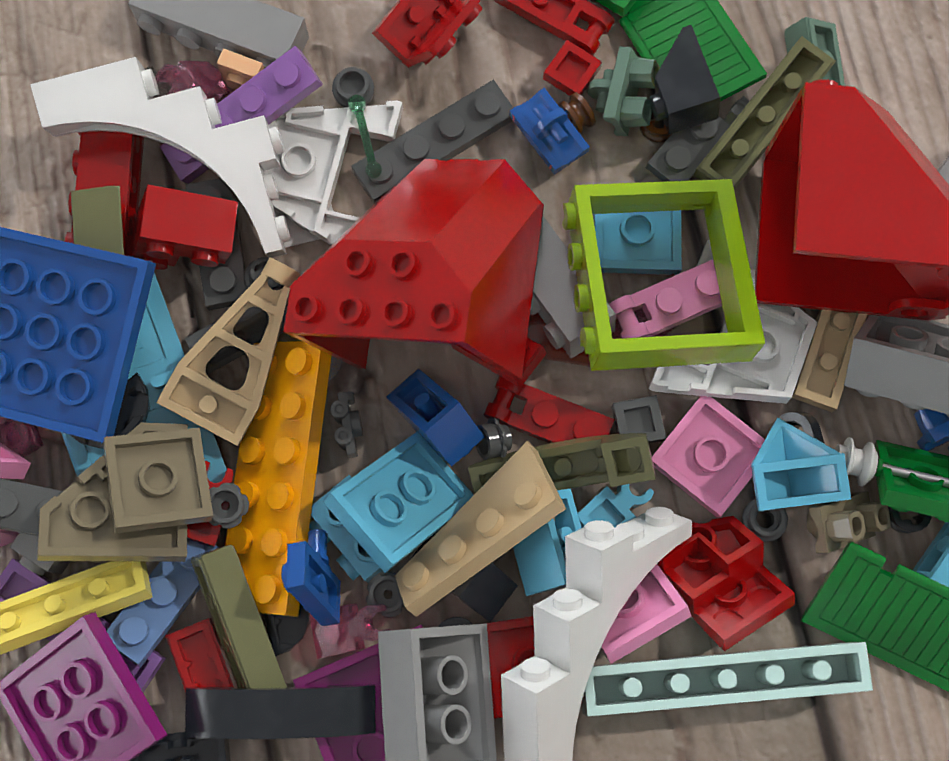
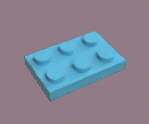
(399, 501)

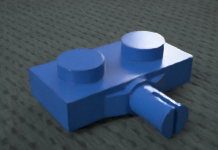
(311, 578)

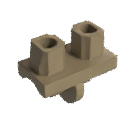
(846, 521)

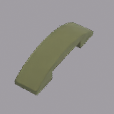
(584, 461)

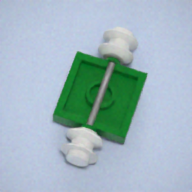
(904, 476)

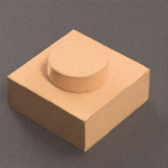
(237, 68)

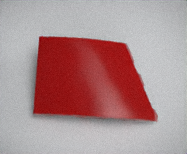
(725, 580)

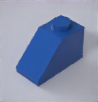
(436, 416)

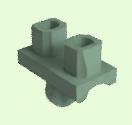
(619, 89)

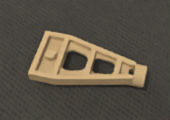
(210, 403)

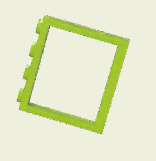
(730, 259)

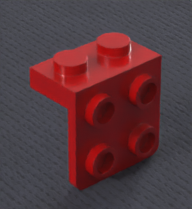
(424, 28)

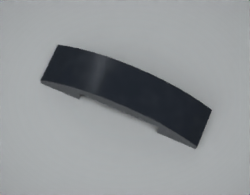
(280, 712)

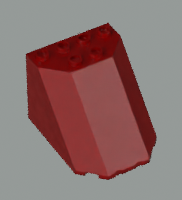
(851, 212)
(431, 263)

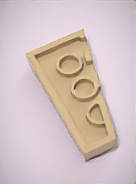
(491, 523)

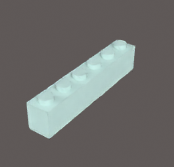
(727, 678)

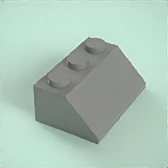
(902, 362)
(437, 694)

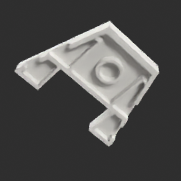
(312, 161)
(766, 378)

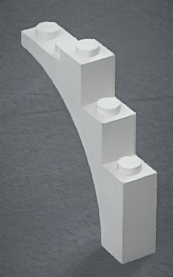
(122, 100)
(570, 626)

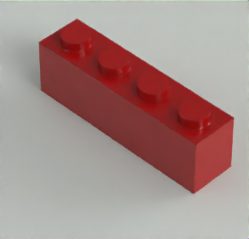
(111, 161)

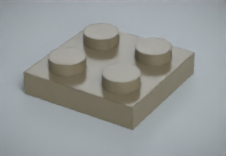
(157, 480)

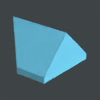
(797, 470)

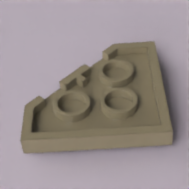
(81, 522)

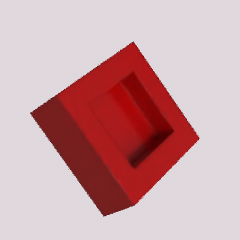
(572, 69)

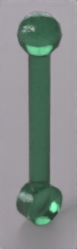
(357, 106)

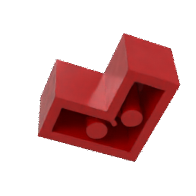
(185, 225)

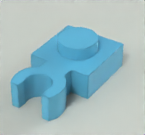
(612, 507)

